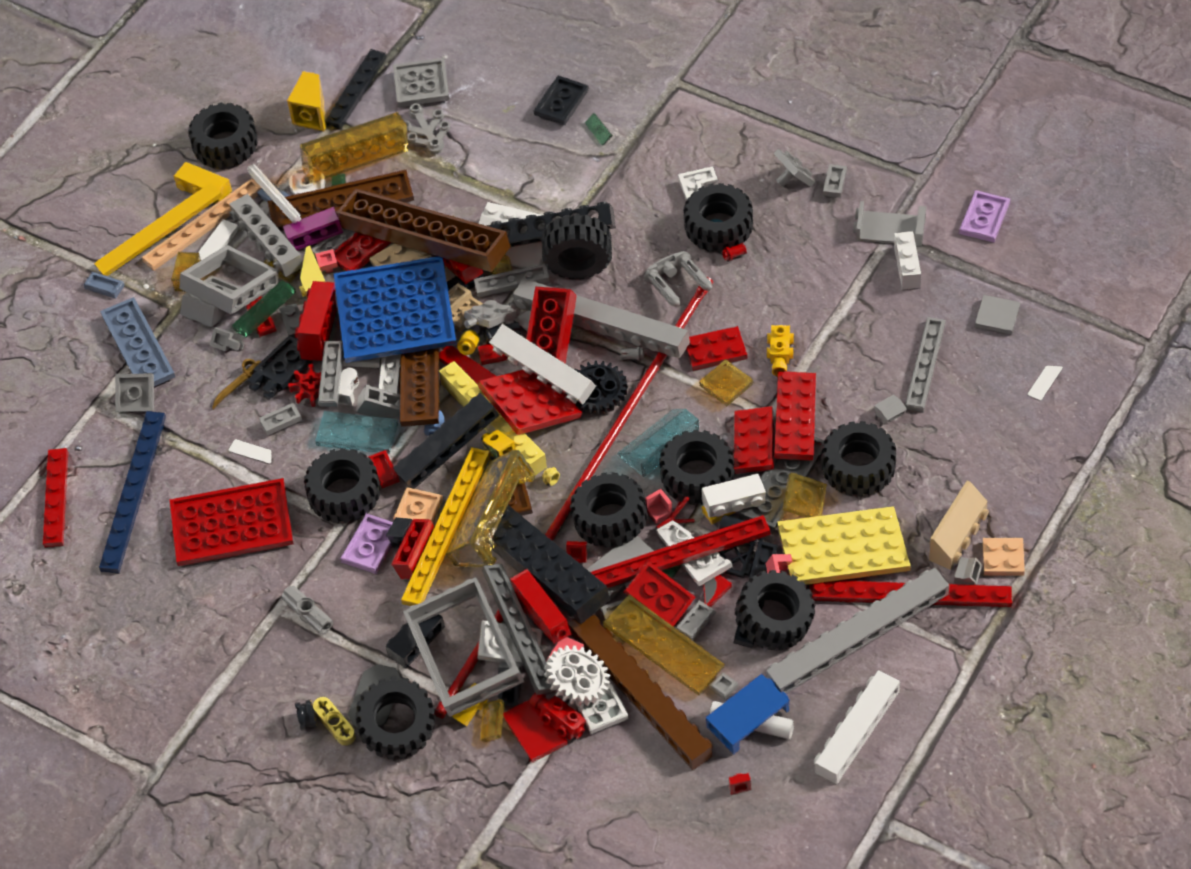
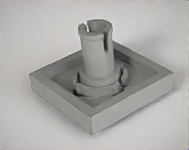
(793, 169)

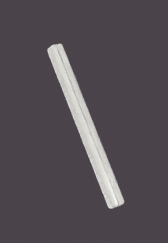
(273, 193)

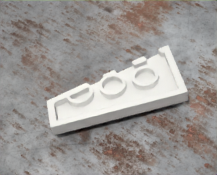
(700, 569)

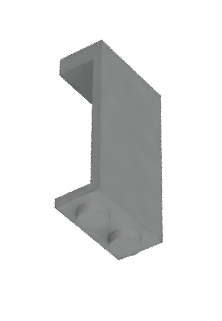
(882, 226)

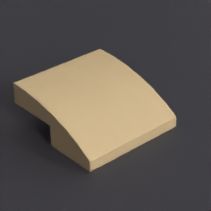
(461, 301)

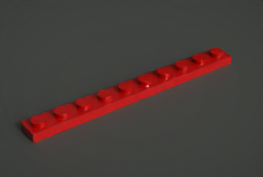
(685, 551)
(872, 591)

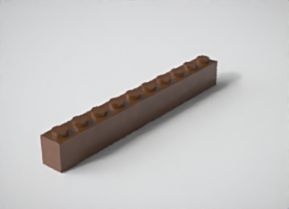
(643, 693)

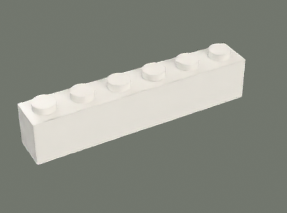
(542, 364)
(856, 727)

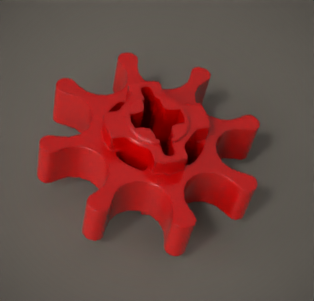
(307, 386)

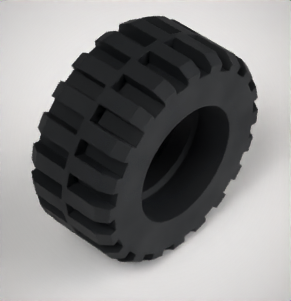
(224, 151)
(714, 200)
(576, 246)
(858, 438)
(692, 447)
(337, 466)
(612, 528)
(782, 589)
(395, 743)

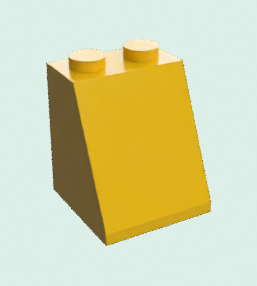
(307, 102)

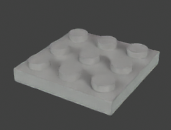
(421, 82)

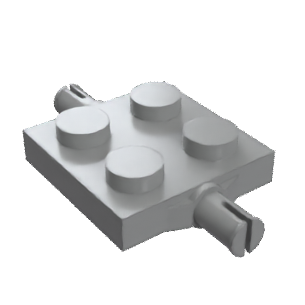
(489, 314)

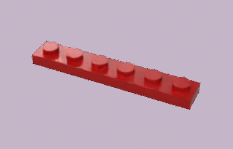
(55, 498)

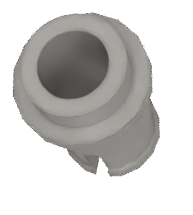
(633, 353)

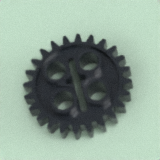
(609, 381)

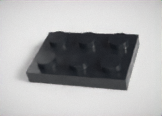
(561, 100)

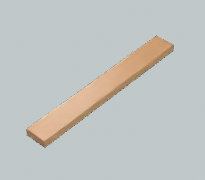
(198, 227)

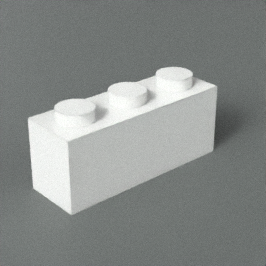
(907, 260)
(733, 495)

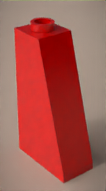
(539, 607)

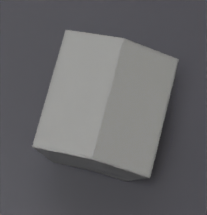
(890, 409)
(967, 571)

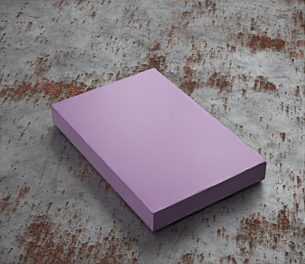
(984, 216)
(368, 545)

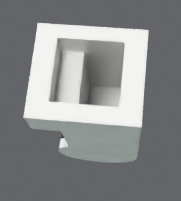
(348, 383)

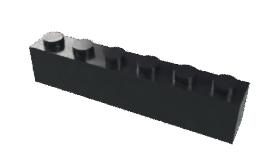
(446, 441)

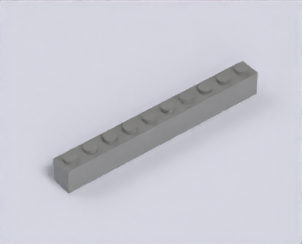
(616, 322)
(858, 631)

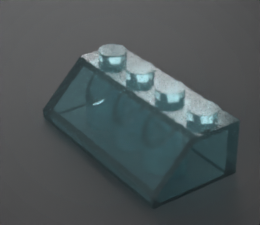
(645, 450)

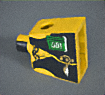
(497, 444)

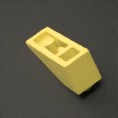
(310, 272)

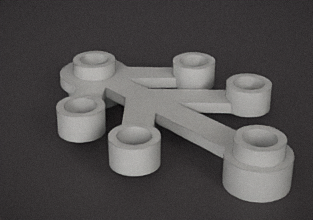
(434, 144)

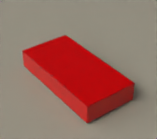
(384, 467)

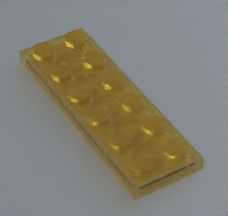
(664, 645)

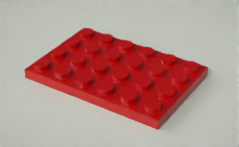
(230, 522)

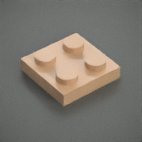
(1003, 557)

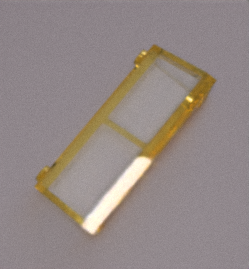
(473, 538)

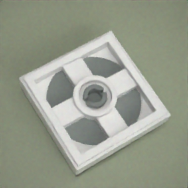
(604, 712)

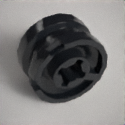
(306, 715)

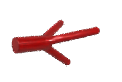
(678, 508)

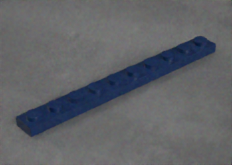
(132, 492)

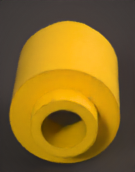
(468, 342)

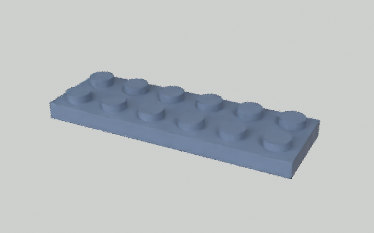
(137, 341)

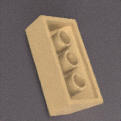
(958, 526)

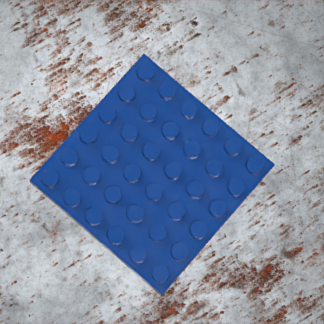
(394, 309)

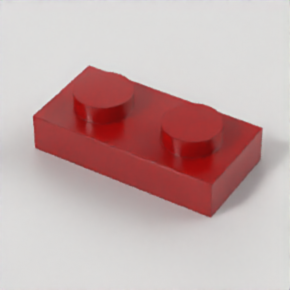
(488, 356)

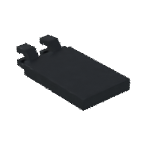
(278, 368)

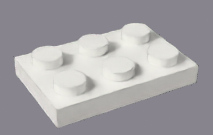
(489, 648)

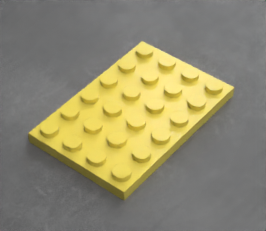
(844, 545)

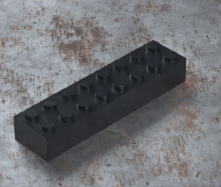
(556, 571)

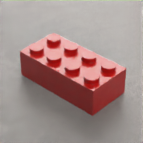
(316, 320)
(552, 320)

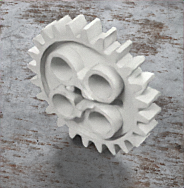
(576, 675)

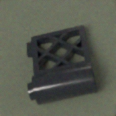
(729, 521)

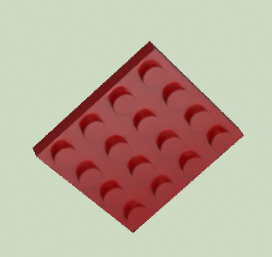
(527, 401)

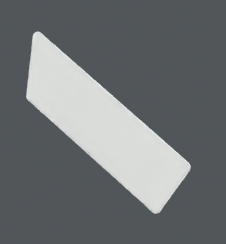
(1044, 381)
(251, 451)

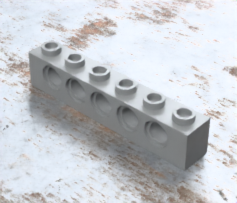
(266, 235)

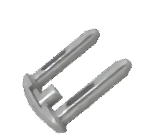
(668, 265)

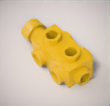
(779, 349)

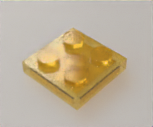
(726, 382)
(804, 496)

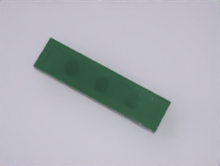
(263, 308)

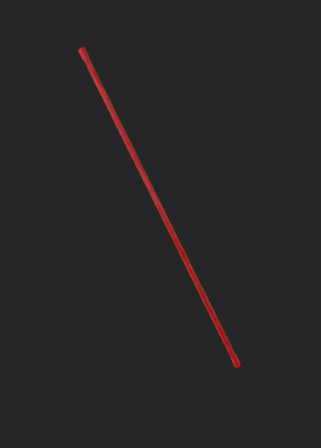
(470, 663)

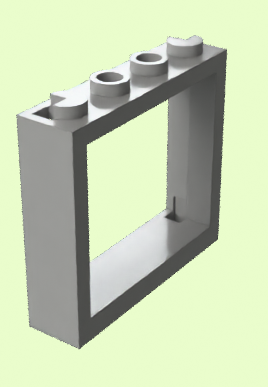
(265, 279)

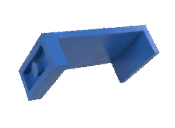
(746, 712)

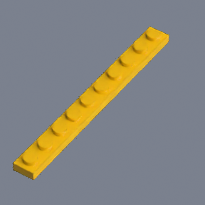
(445, 527)

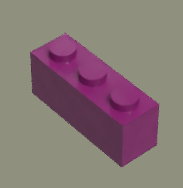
(313, 229)

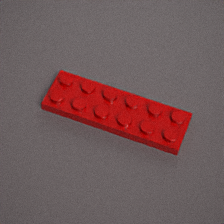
(795, 415)

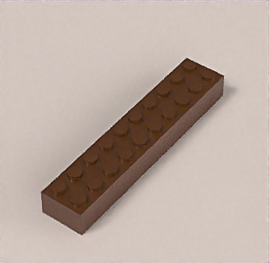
(424, 230)

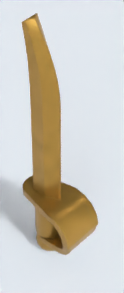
(237, 382)

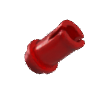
(735, 251)

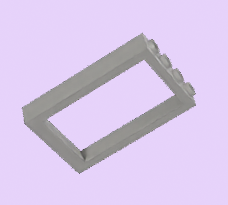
(444, 602)

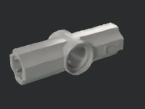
(300, 603)

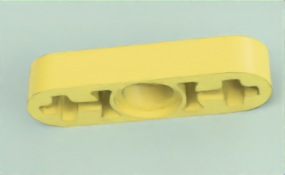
(333, 712)

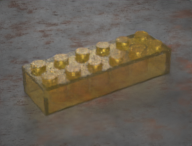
(354, 147)

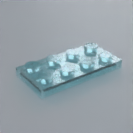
(356, 432)

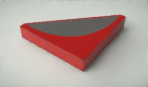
(715, 589)

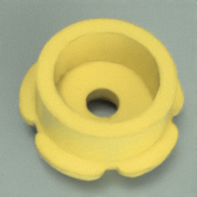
(550, 476)

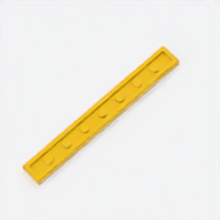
(158, 229)

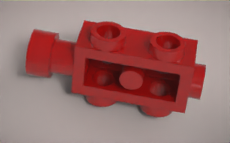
(559, 715)

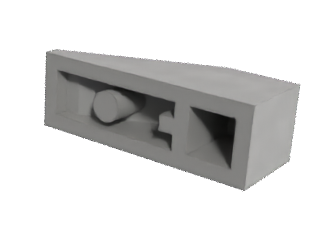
(378, 402)

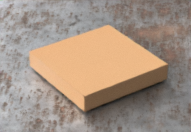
(419, 505)

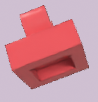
(326, 261)

